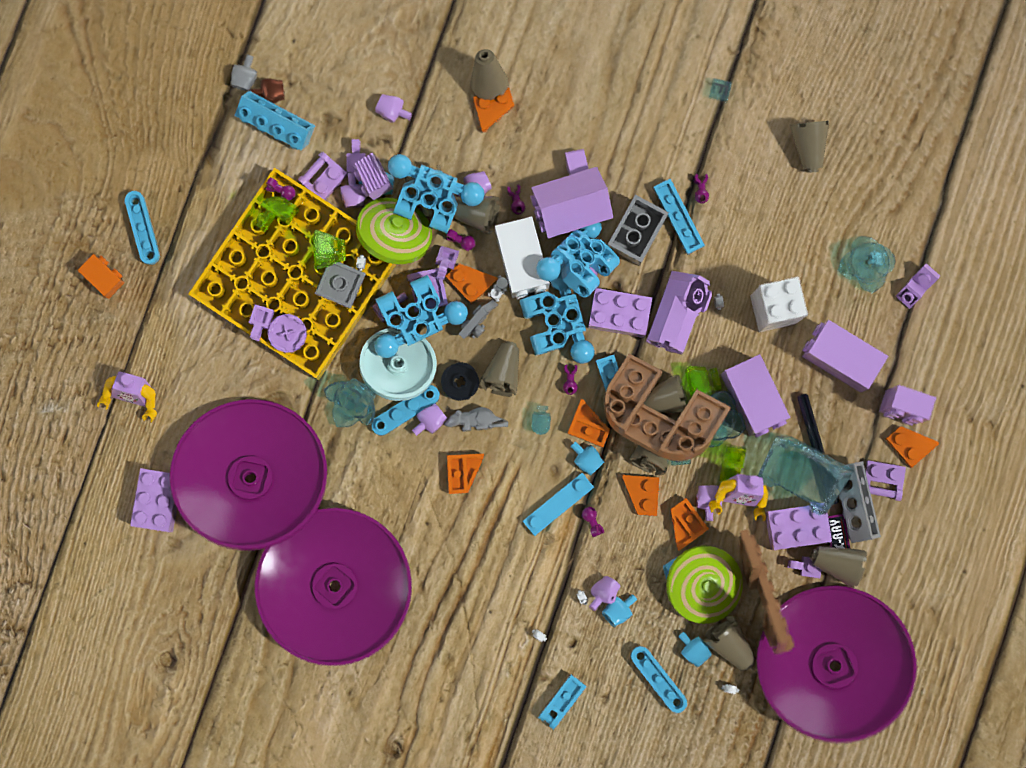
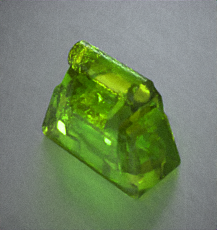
(325, 249)
(698, 379)

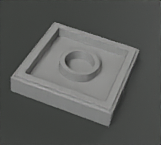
(340, 284)

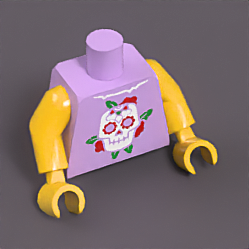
(130, 389)
(744, 491)

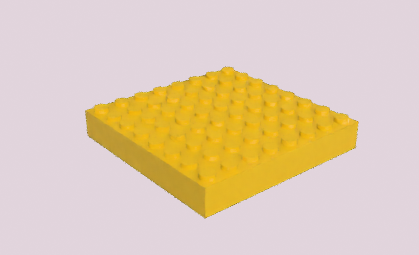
(280, 274)

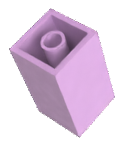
(571, 202)
(844, 356)
(755, 396)

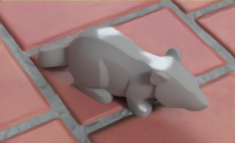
(480, 417)

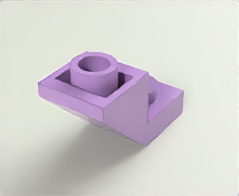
(576, 161)
(917, 286)

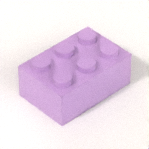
(620, 312)
(907, 405)
(154, 502)
(797, 528)

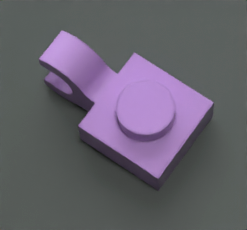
(354, 156)
(446, 259)
(260, 318)
(805, 567)

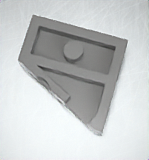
(479, 316)

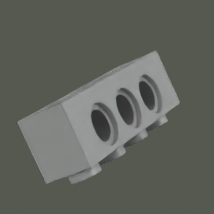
(864, 510)

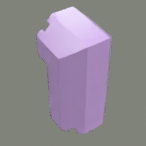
(677, 311)

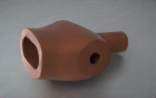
(270, 90)

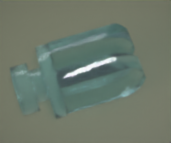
(541, 420)

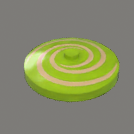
(393, 236)
(704, 584)

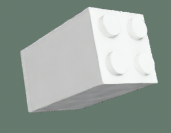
(520, 257)
(778, 304)

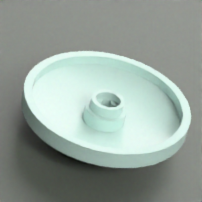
(399, 376)

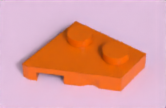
(492, 110)
(470, 282)
(588, 426)
(910, 445)
(462, 471)
(643, 493)
(686, 524)

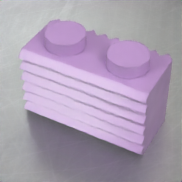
(372, 176)

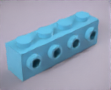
(274, 120)

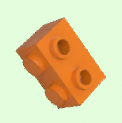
(101, 276)

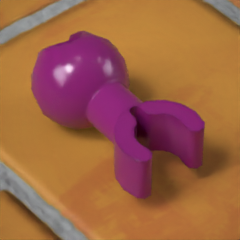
(286, 192)
(701, 193)
(517, 203)
(467, 242)
(570, 384)
(589, 514)

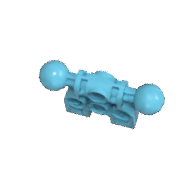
(401, 167)
(576, 257)
(388, 345)
(582, 350)

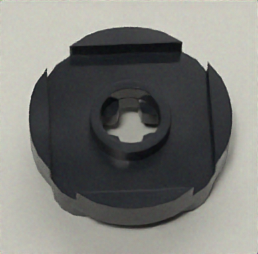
(454, 372)

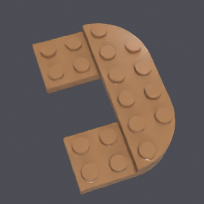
(652, 430)
(755, 573)

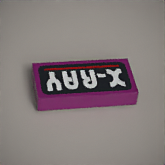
(838, 532)

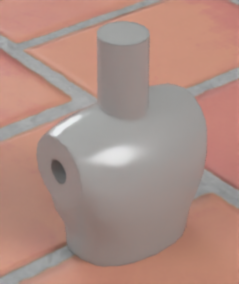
(243, 76)

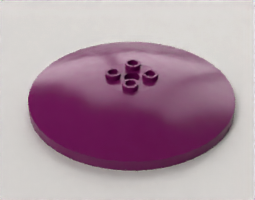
(241, 441)
(326, 624)
(873, 658)

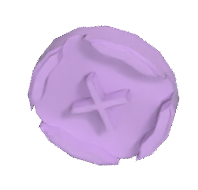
(287, 333)

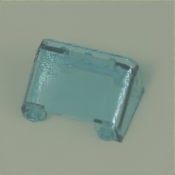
(804, 473)

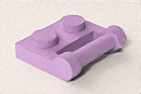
(327, 181)
(437, 283)
(886, 474)

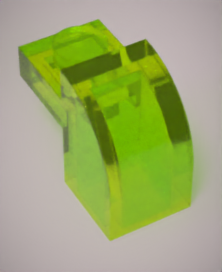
(276, 207)
(732, 461)

